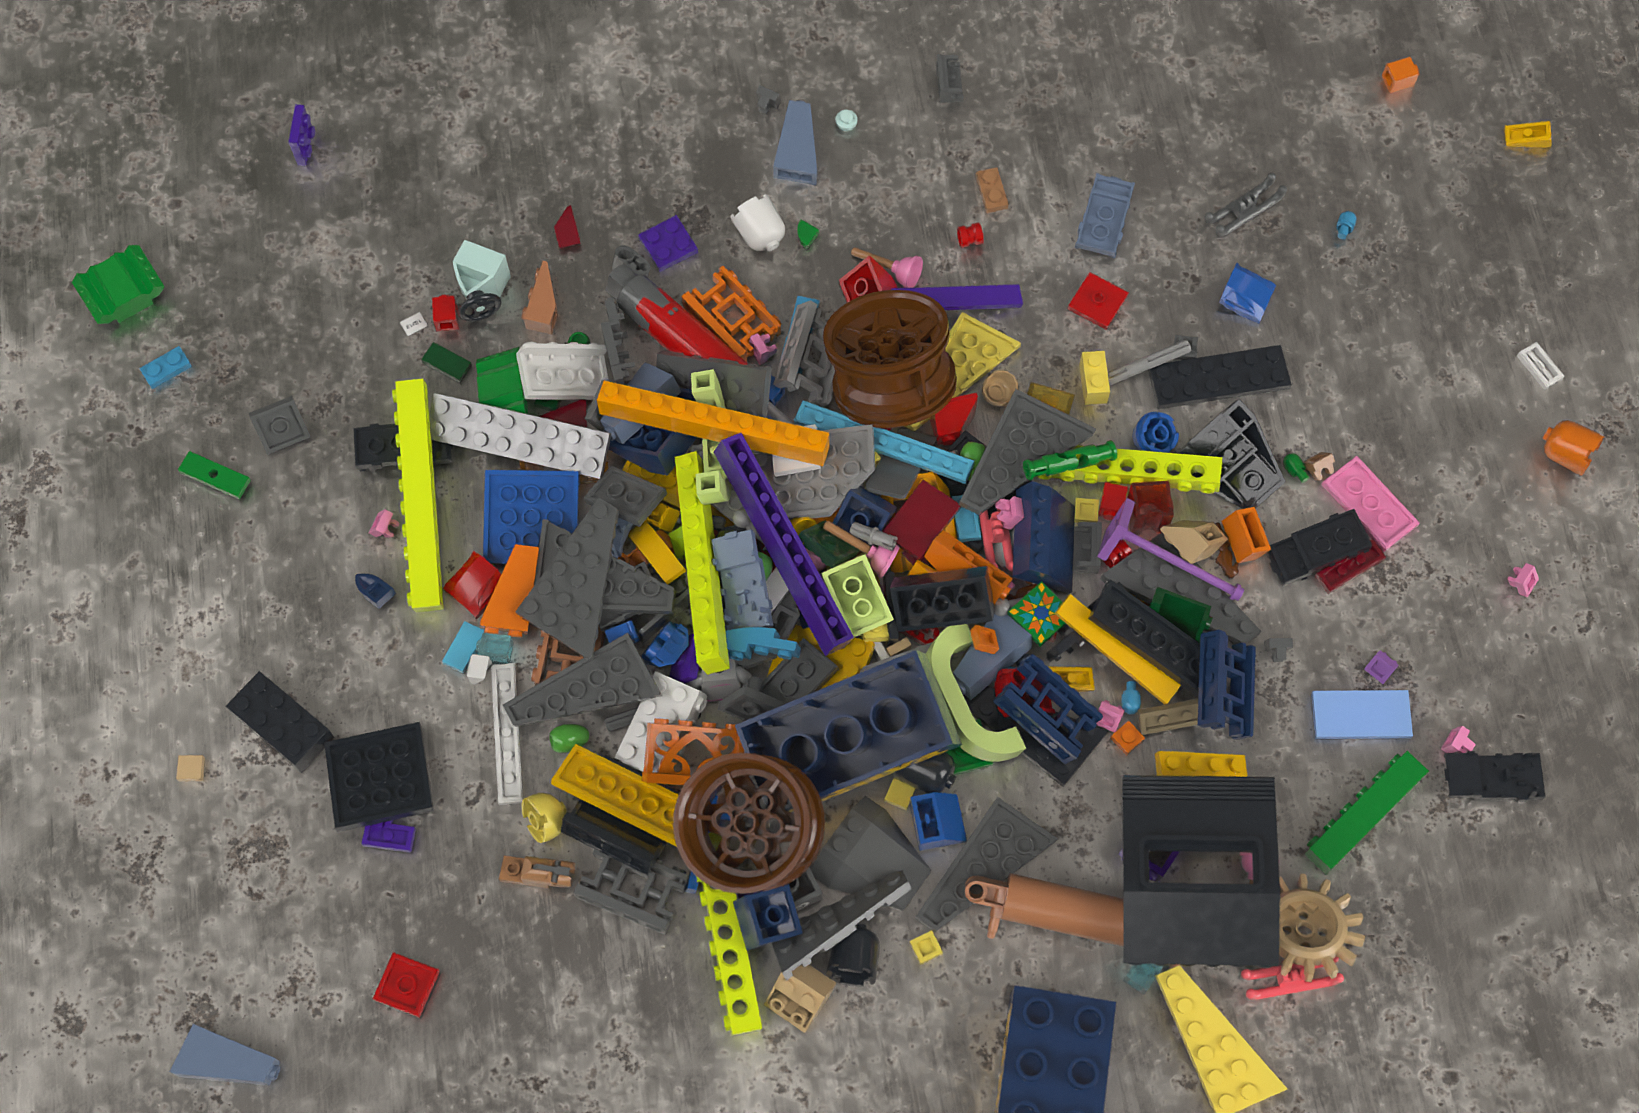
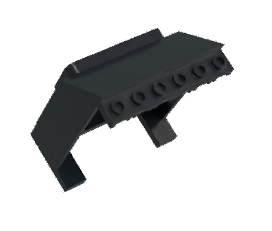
(1200, 920)

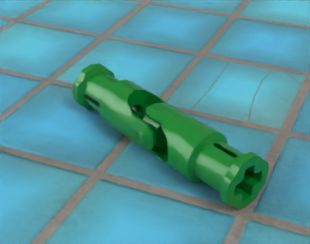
(1061, 462)

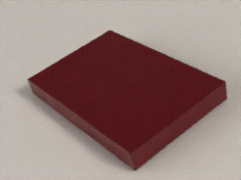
(922, 519)

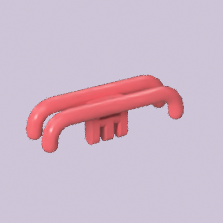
(993, 532)
(1288, 984)

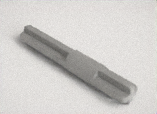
(1148, 362)

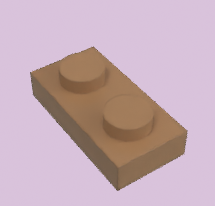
(991, 190)

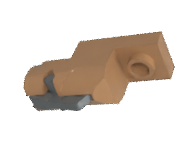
(537, 872)

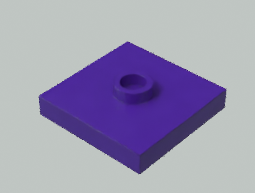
(686, 666)

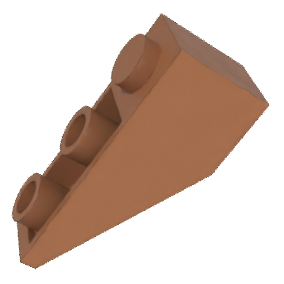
(542, 308)

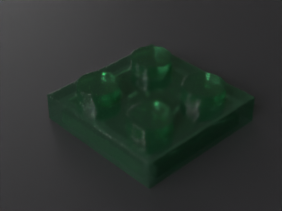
(827, 546)

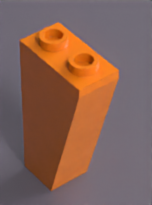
(950, 554)
(510, 592)

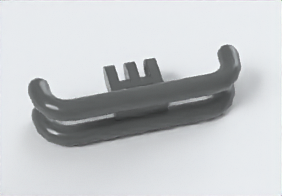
(1245, 207)

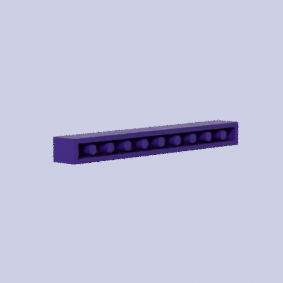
(783, 544)

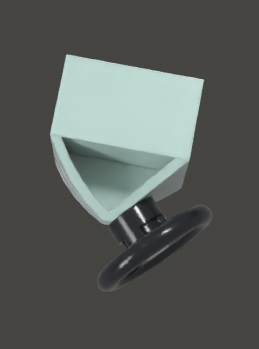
(481, 277)

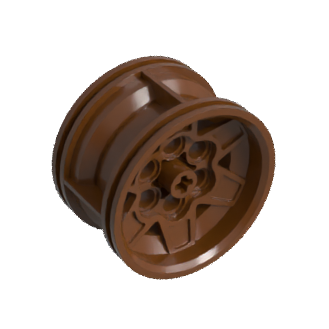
(890, 358)
(697, 815)

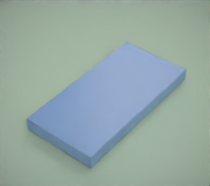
(1362, 714)

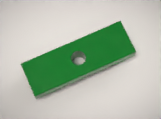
(203, 470)

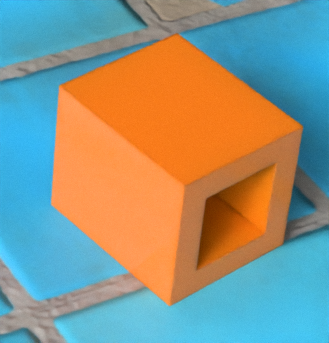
(1400, 74)

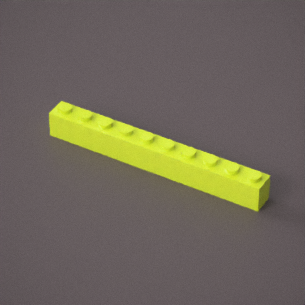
(419, 496)
(701, 573)

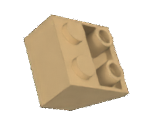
(1194, 539)
(800, 996)

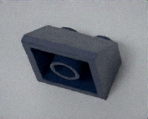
(864, 509)
(767, 917)

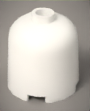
(759, 224)

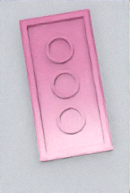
(1378, 509)

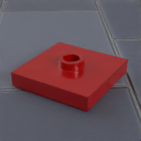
(1098, 300)
(406, 984)

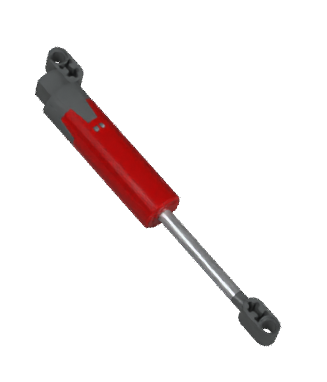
(664, 317)

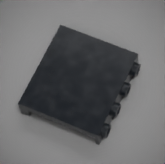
(613, 835)

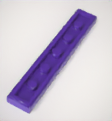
(973, 296)

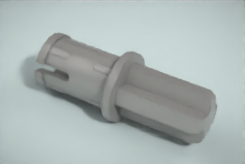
(873, 536)

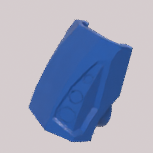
(1247, 293)
(666, 645)

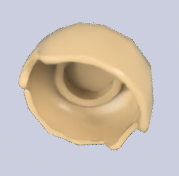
(999, 387)

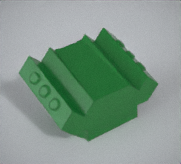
(119, 286)
(501, 382)

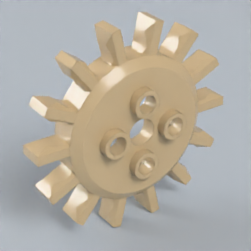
(1321, 916)

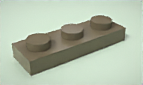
(1168, 716)

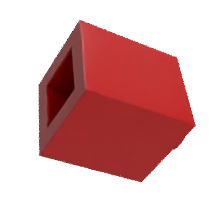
(445, 313)
(1111, 500)

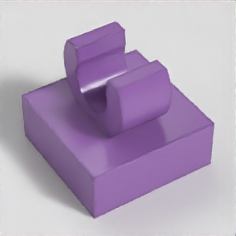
(1381, 667)

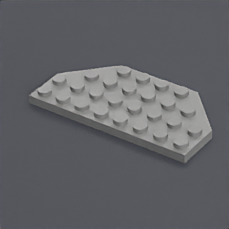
(821, 490)

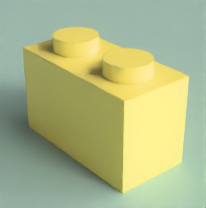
(1094, 377)

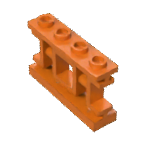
(743, 298)

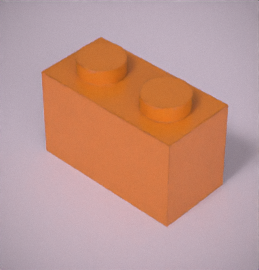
(1246, 535)

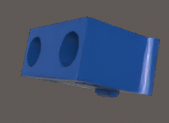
(618, 631)

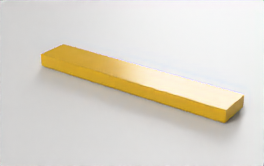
(1142, 671)

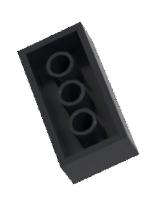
(942, 599)
(280, 721)

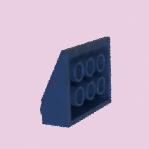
(655, 447)
(1044, 538)

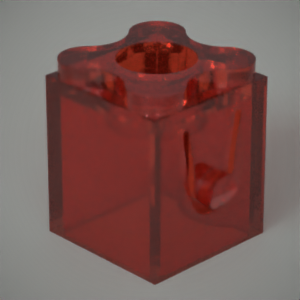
(1153, 496)

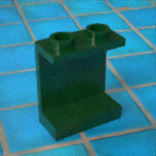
(1182, 612)

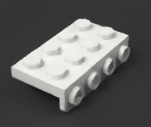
(561, 370)
(675, 704)

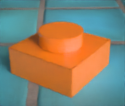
(984, 639)
(1127, 738)

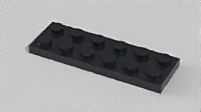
(1219, 377)
(1148, 635)

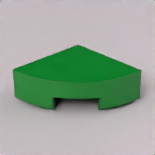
(806, 233)

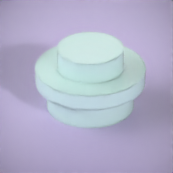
(846, 120)

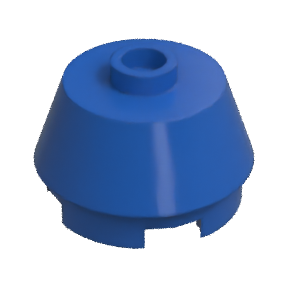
(1155, 433)

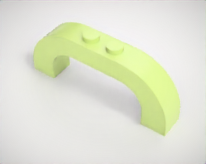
(712, 484)
(974, 738)

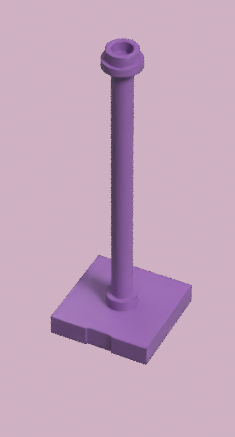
(1118, 530)

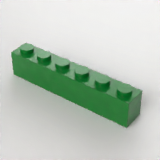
(1366, 812)

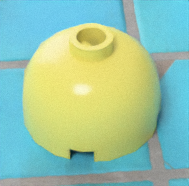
(544, 815)

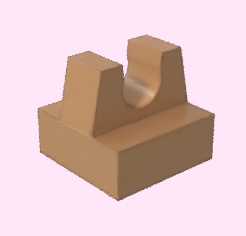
(1318, 462)

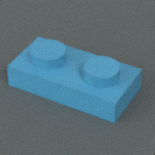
(165, 367)

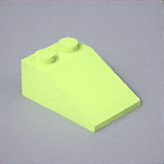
(857, 595)

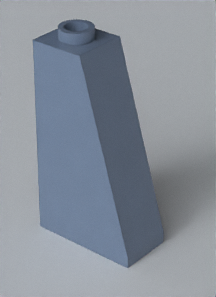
(796, 148)
(649, 379)
(981, 668)
(222, 1059)

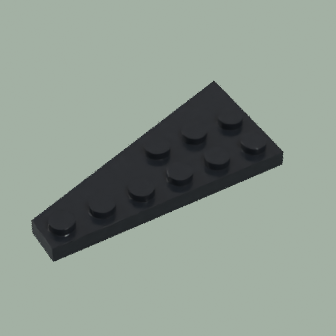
(986, 710)

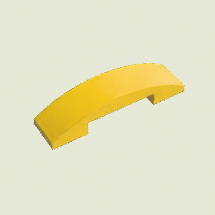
(656, 552)

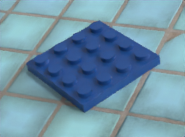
(518, 504)

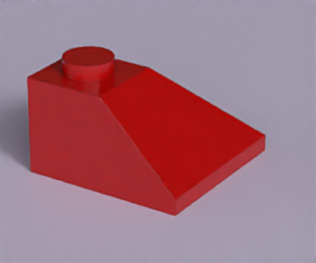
(866, 279)
(954, 418)

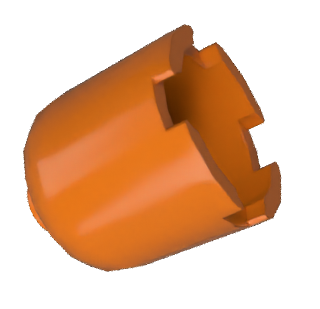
(1571, 445)

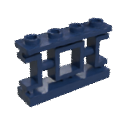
(1216, 705)
(1036, 720)

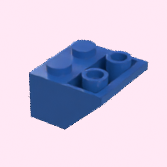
(937, 820)

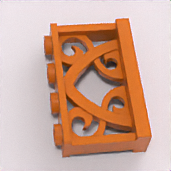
(665, 772)

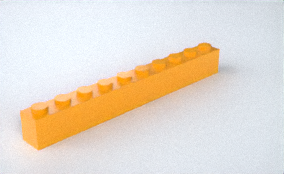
(712, 422)

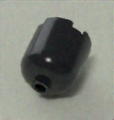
(930, 775)
(855, 958)

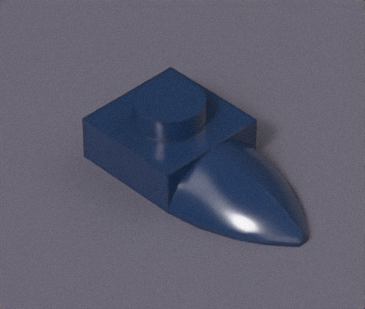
(374, 589)

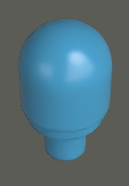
(1346, 224)
(1131, 698)

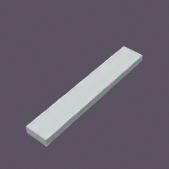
(506, 736)

